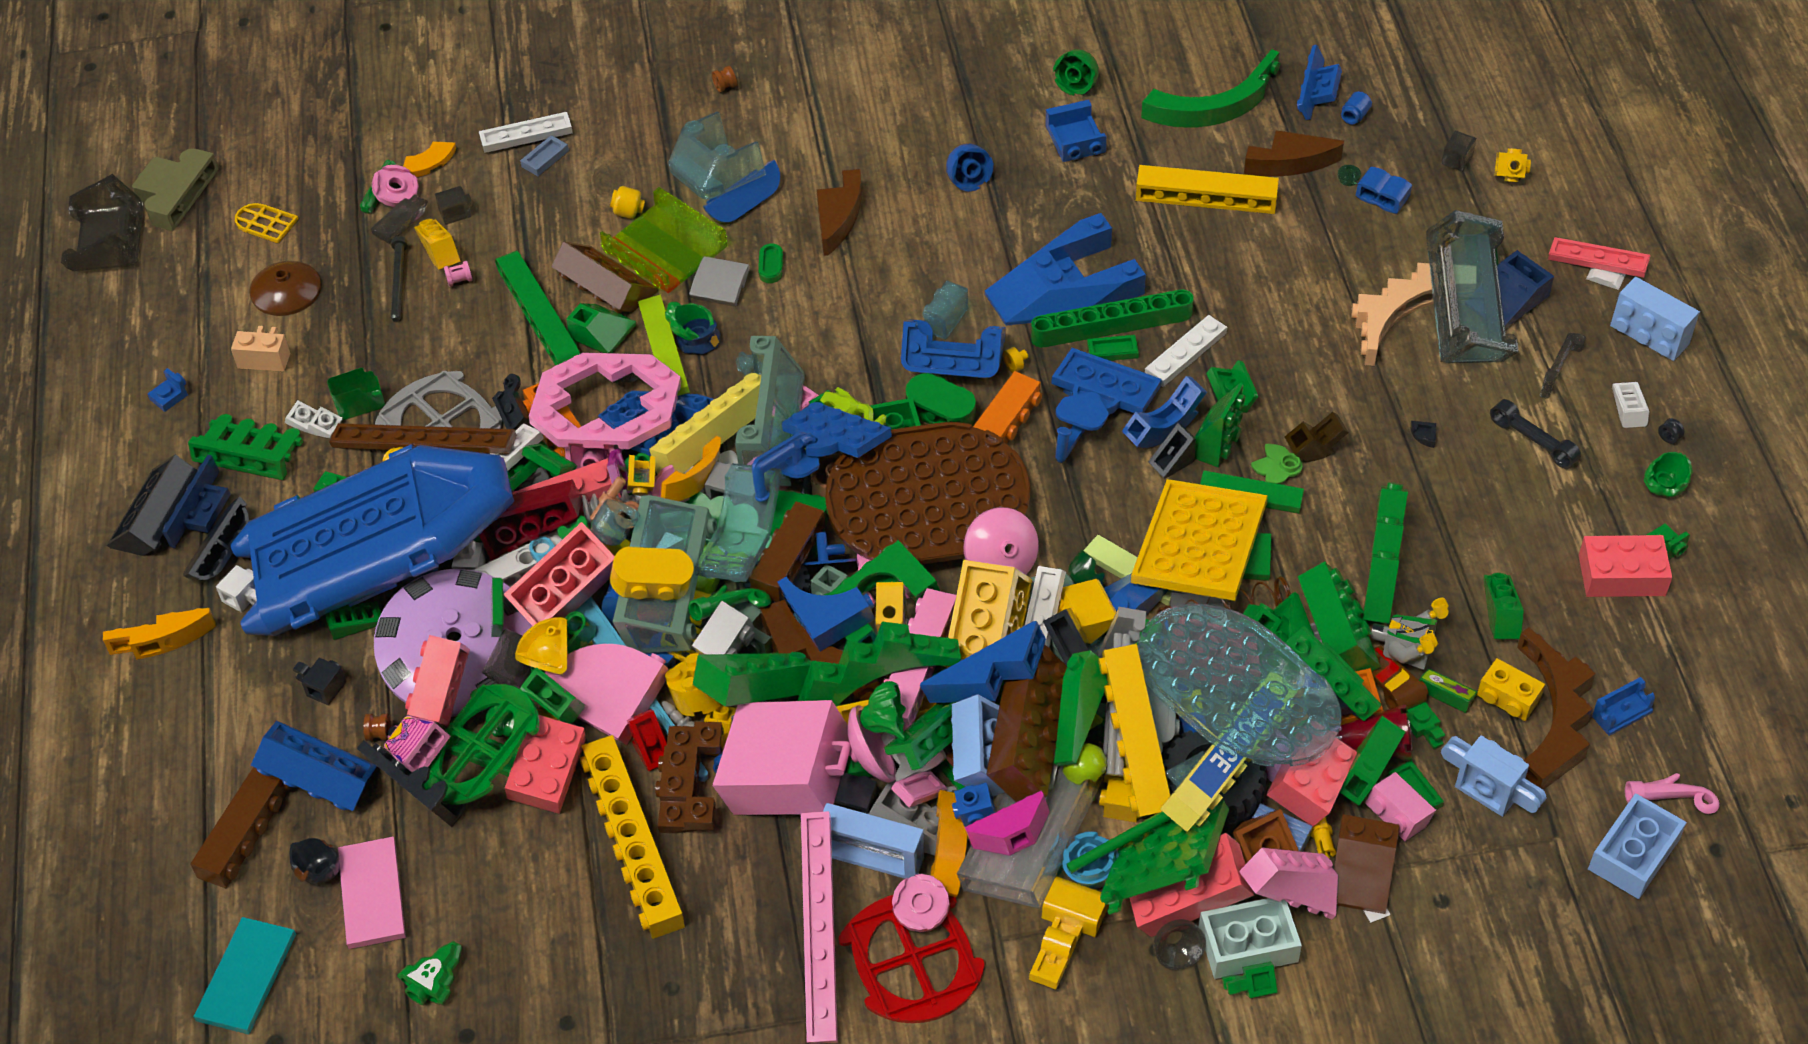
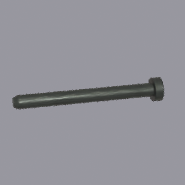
(399, 244)

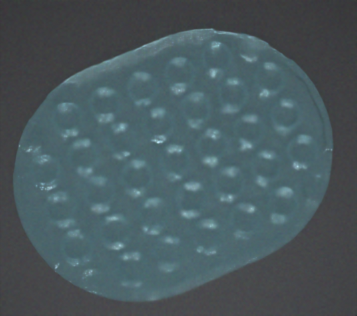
(1239, 685)

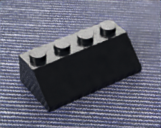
(152, 507)

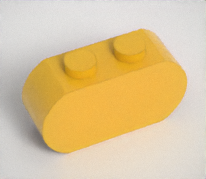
(651, 573)

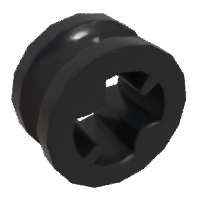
(1671, 430)

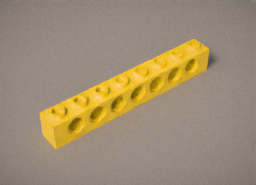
(667, 915)

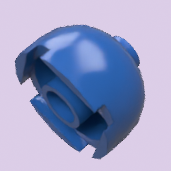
(969, 167)

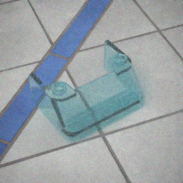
(707, 162)

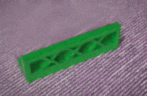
(925, 736)

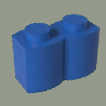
(1383, 190)

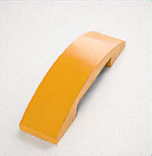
(682, 486)
(949, 845)

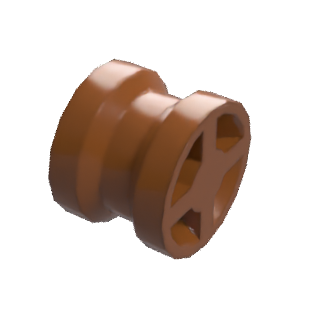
(724, 79)
(376, 726)

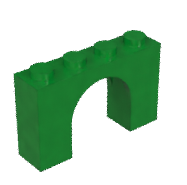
(892, 565)

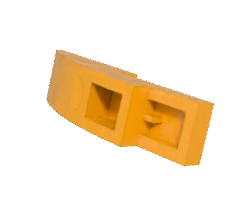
(168, 634)

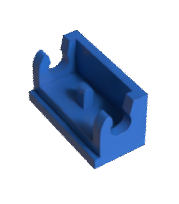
(1623, 707)

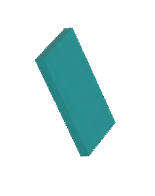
(245, 975)

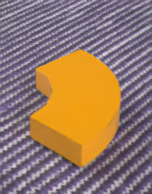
(437, 154)

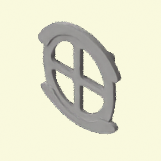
(442, 382)

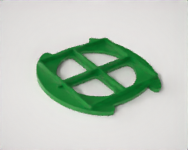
(525, 721)

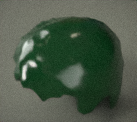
(1083, 569)

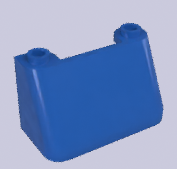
(924, 355)

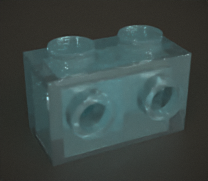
(946, 308)

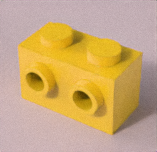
(1510, 689)

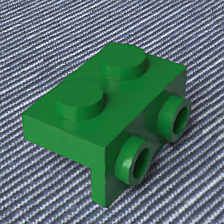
(1225, 380)

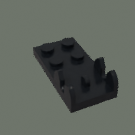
(414, 783)

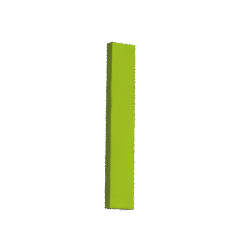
(661, 337)

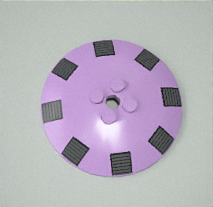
(437, 606)

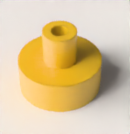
(1014, 359)

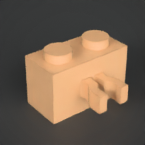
(261, 350)

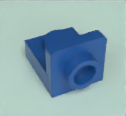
(169, 391)

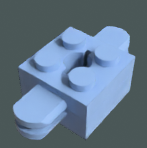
(1492, 775)

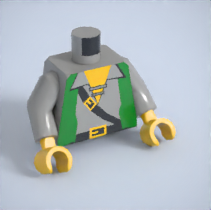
(1410, 637)

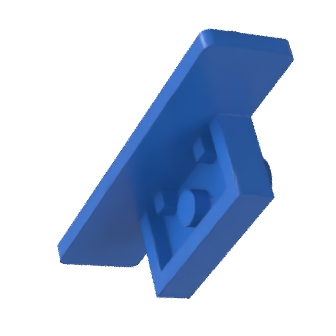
(1319, 83)

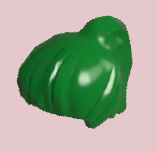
(884, 711)

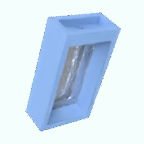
(875, 842)

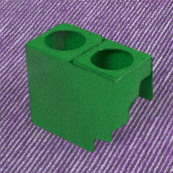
(354, 393)

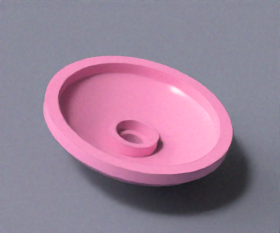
(993, 531)
(869, 749)

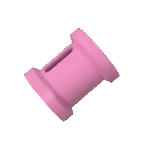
(458, 273)

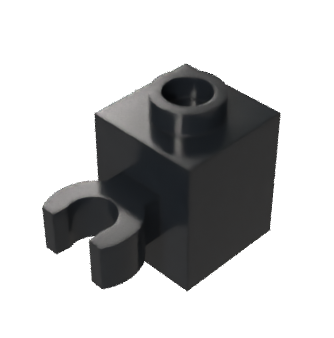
(321, 680)

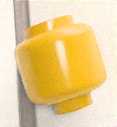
(627, 202)

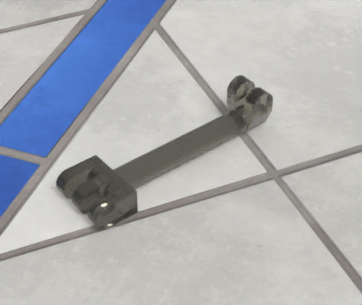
(1574, 342)

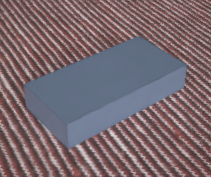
(544, 155)

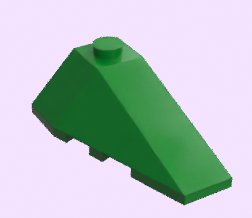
(1080, 699)

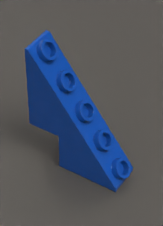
(983, 672)

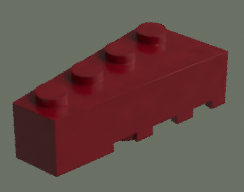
(530, 516)

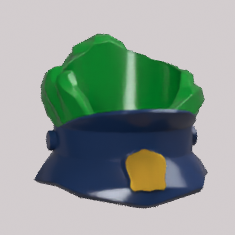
(693, 327)

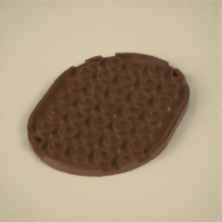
(924, 490)

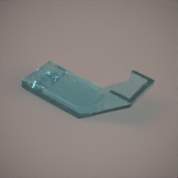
(742, 526)

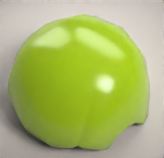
(1089, 765)

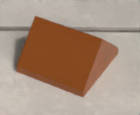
(1264, 832)

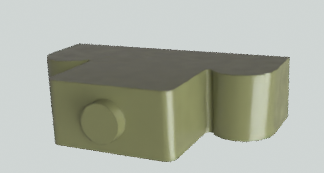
(173, 187)

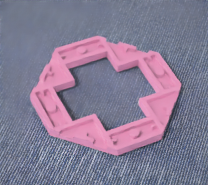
(552, 396)

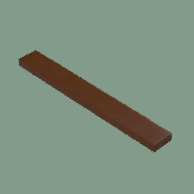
(394, 436)

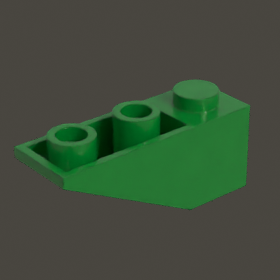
(1503, 606)
(1371, 759)

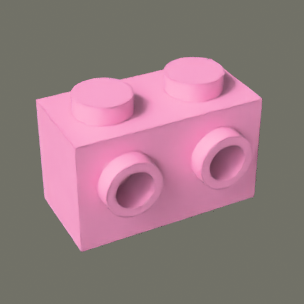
(1400, 804)

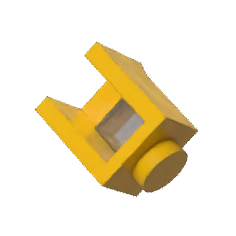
(641, 475)

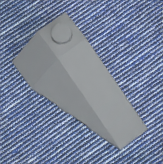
(921, 816)

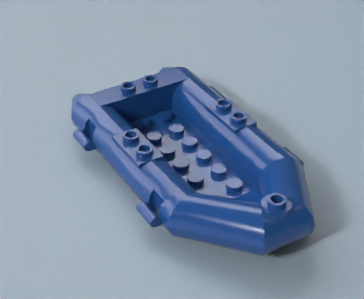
(368, 533)

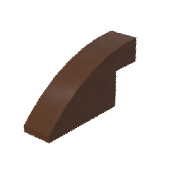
(1292, 155)
(839, 210)

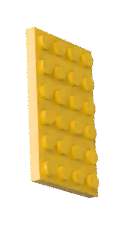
(1199, 539)

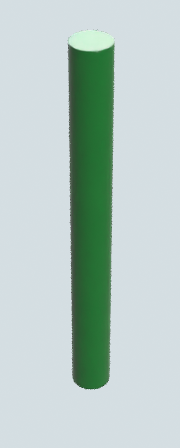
(1117, 842)

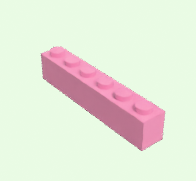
(932, 619)

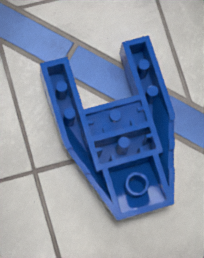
(1054, 284)

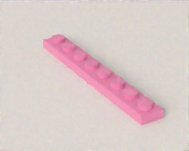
(819, 928)

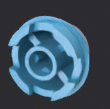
(1096, 873)

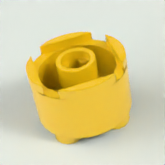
(684, 694)

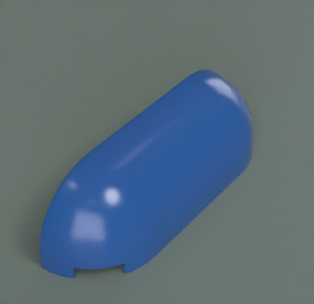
(742, 199)

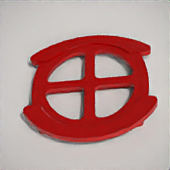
(933, 1003)

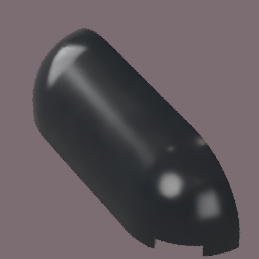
(217, 545)

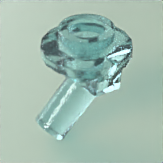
(744, 363)

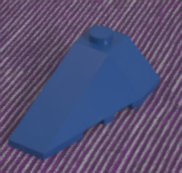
(1133, 596)

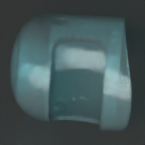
(610, 526)

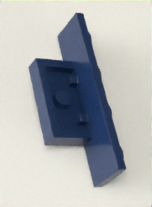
(198, 505)

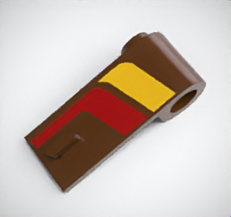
(1398, 683)

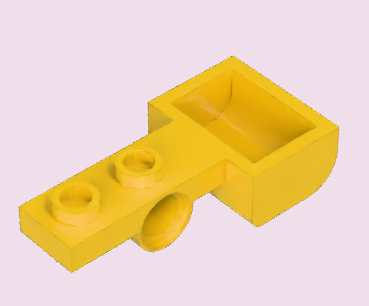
(1073, 911)

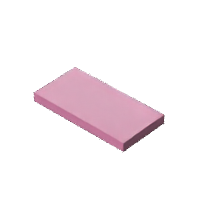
(371, 893)

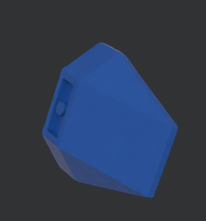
(630, 408)

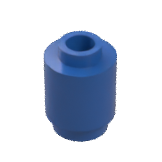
(1356, 107)

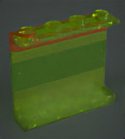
(666, 242)

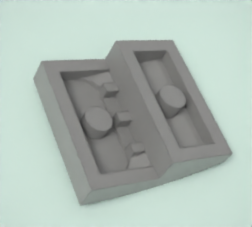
(719, 281)

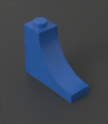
(828, 616)

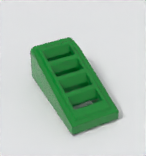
(346, 627)

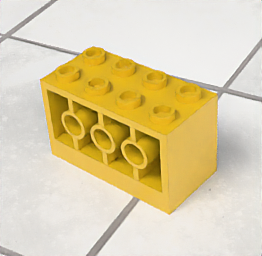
(988, 605)

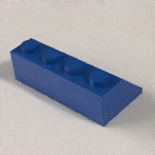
(313, 766)

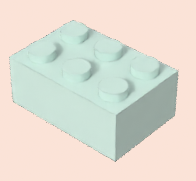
(1249, 936)

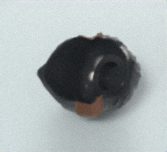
(314, 861)

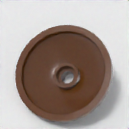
(285, 288)

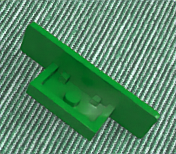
(1336, 671)

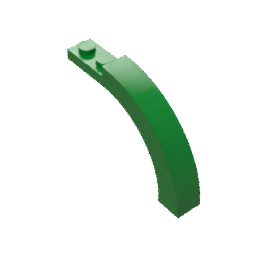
(1213, 109)

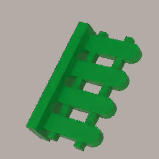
(250, 458)

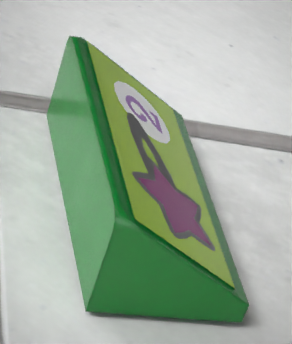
(1448, 690)

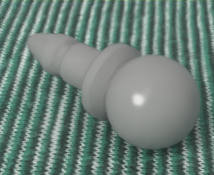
(676, 716)

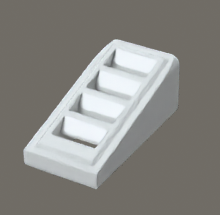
(1631, 407)

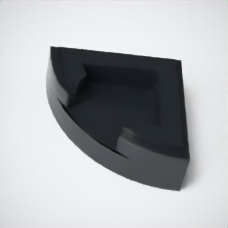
(1424, 432)

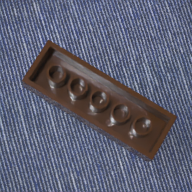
(1028, 730)

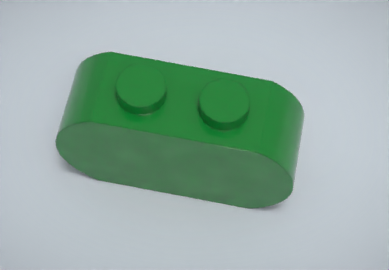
(940, 400)

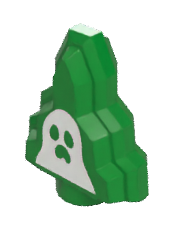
(432, 975)

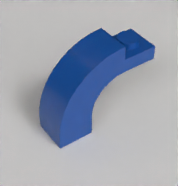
(1154, 427)

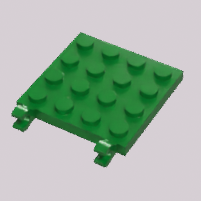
(1164, 858)

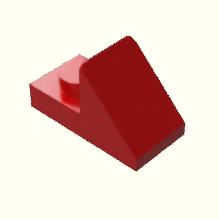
(648, 738)

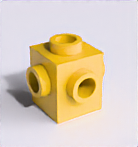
(1503, 162)

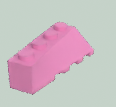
(1294, 877)

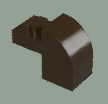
(1317, 441)

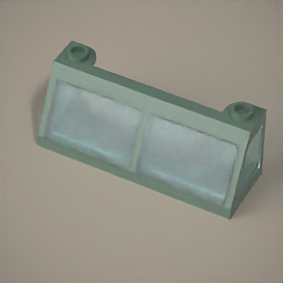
(777, 400)
(657, 623)

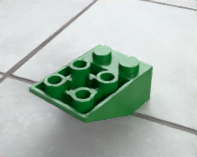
(1220, 428)

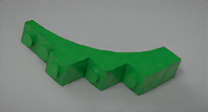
(1385, 553)
(862, 662)

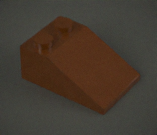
(1365, 863)

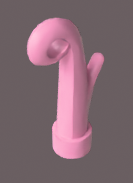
(1668, 789)

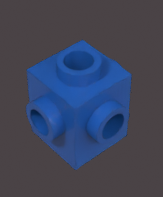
(973, 803)

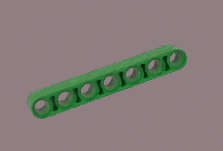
(536, 307)
(1111, 318)

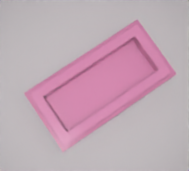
(918, 788)

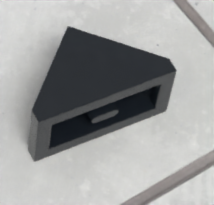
(1175, 452)

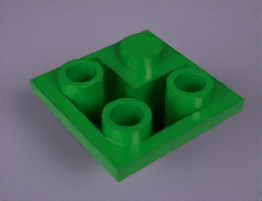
(598, 327)

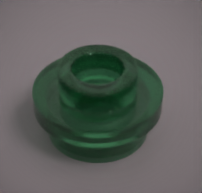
(1349, 175)

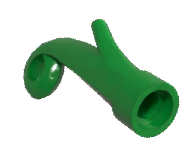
(704, 607)

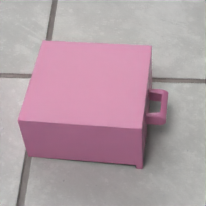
(783, 758)

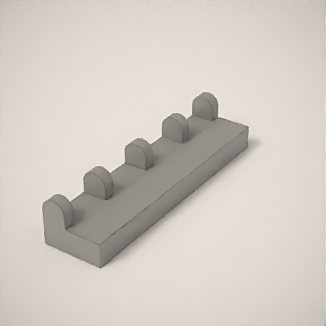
(1125, 622)

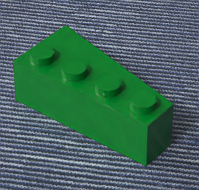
(750, 677)

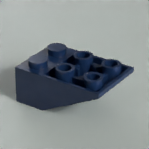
(1521, 286)

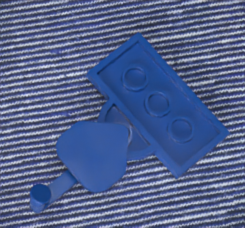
(1097, 391)
(822, 433)

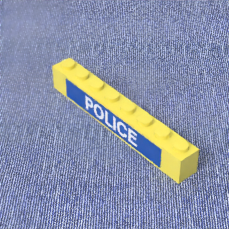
(1202, 787)

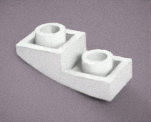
(313, 421)

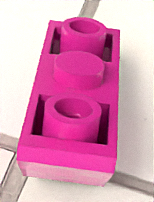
(1010, 827)

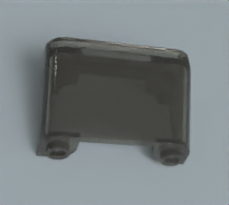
(109, 226)

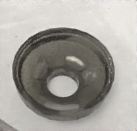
(1185, 951)

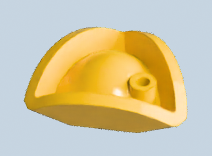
(545, 646)

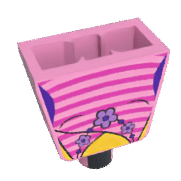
(415, 742)

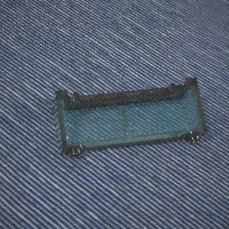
(1468, 289)

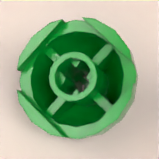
(1076, 72)

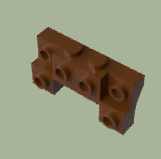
(680, 777)

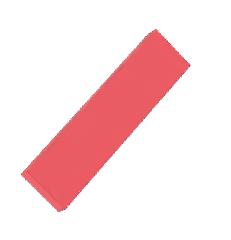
(1599, 257)

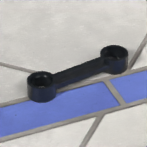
(1563, 453)

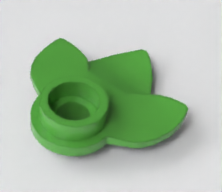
(1278, 464)

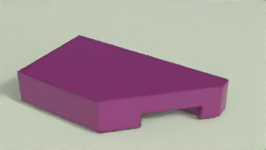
(616, 468)

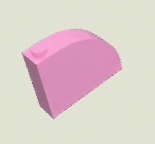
(613, 685)

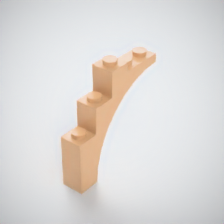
(1380, 312)

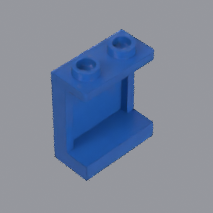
(1074, 131)

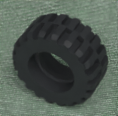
(1242, 799)

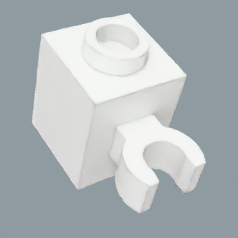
(470, 557)
(237, 588)

